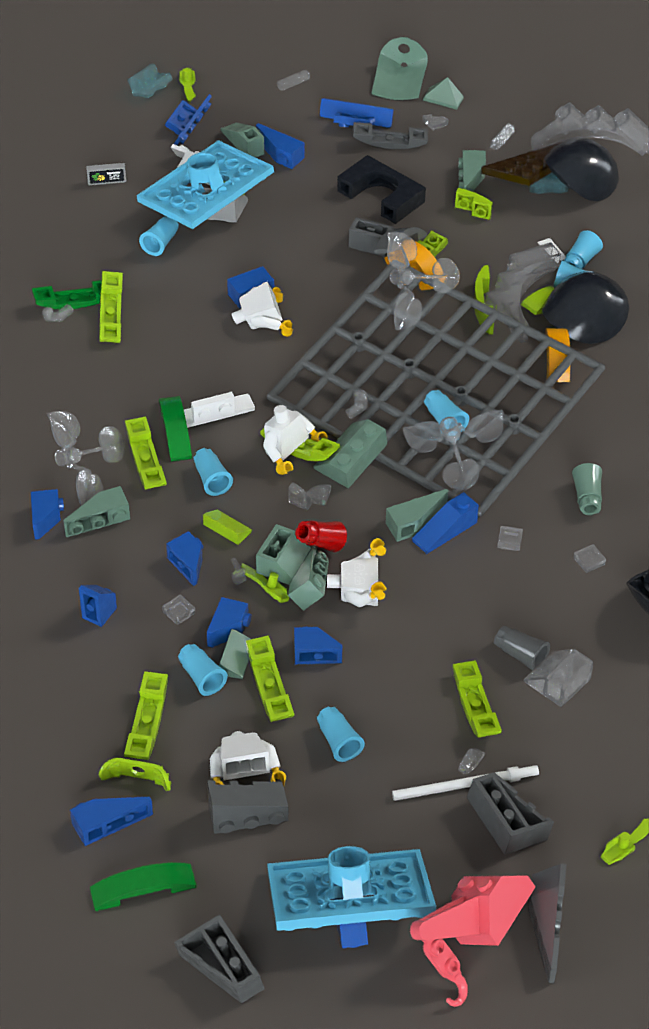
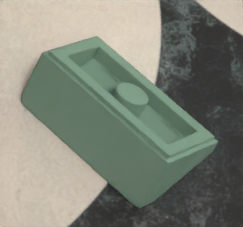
(235, 655)

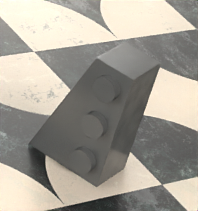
(246, 806)
(506, 815)
(220, 958)

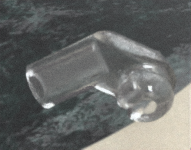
(57, 316)
(360, 405)

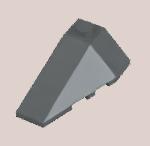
(546, 914)

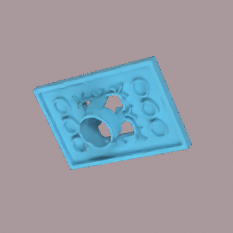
(210, 166)
(395, 878)

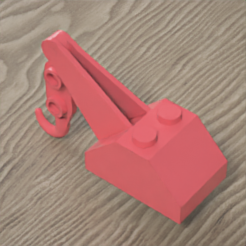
(477, 915)

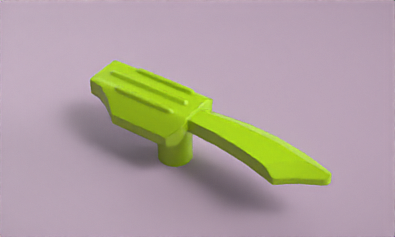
(187, 78)
(271, 585)
(623, 843)

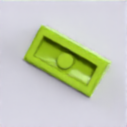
(226, 526)

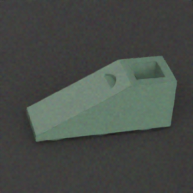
(245, 138)
(471, 169)
(100, 511)
(409, 517)
(310, 579)

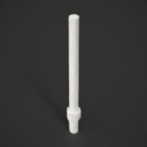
(512, 774)

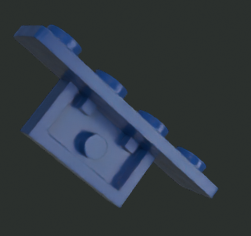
(348, 112)
(184, 117)

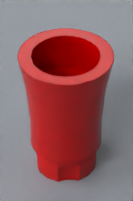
(325, 535)

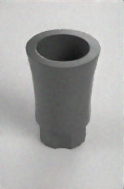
(522, 646)

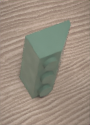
(357, 450)

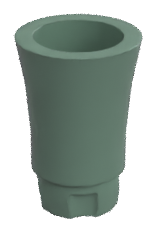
(588, 487)

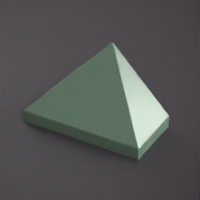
(444, 94)

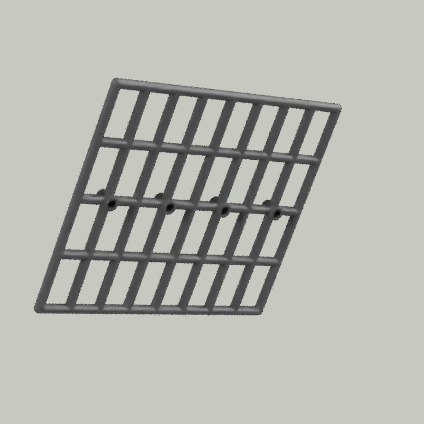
(459, 393)

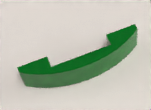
(75, 298)
(175, 428)
(141, 881)

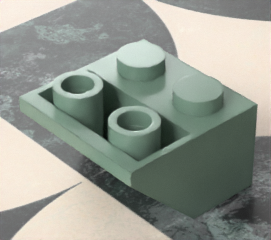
(281, 554)

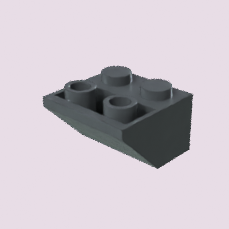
(366, 234)

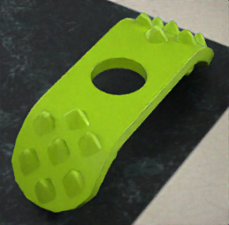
(121, 766)

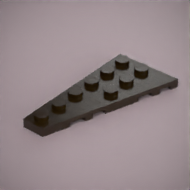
(521, 169)

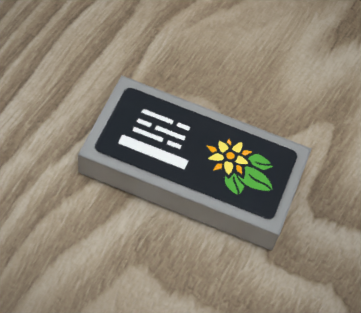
(106, 174)

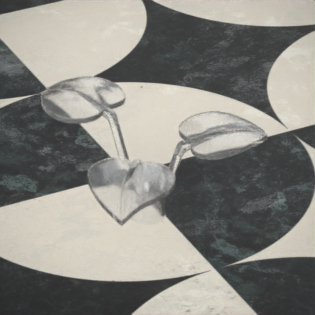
(445, 278)
(65, 430)
(465, 473)

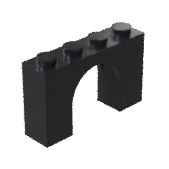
(370, 173)

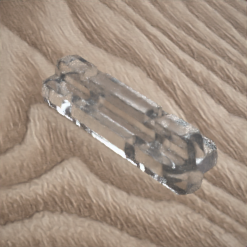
(293, 80)
(502, 136)

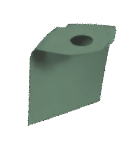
(400, 82)

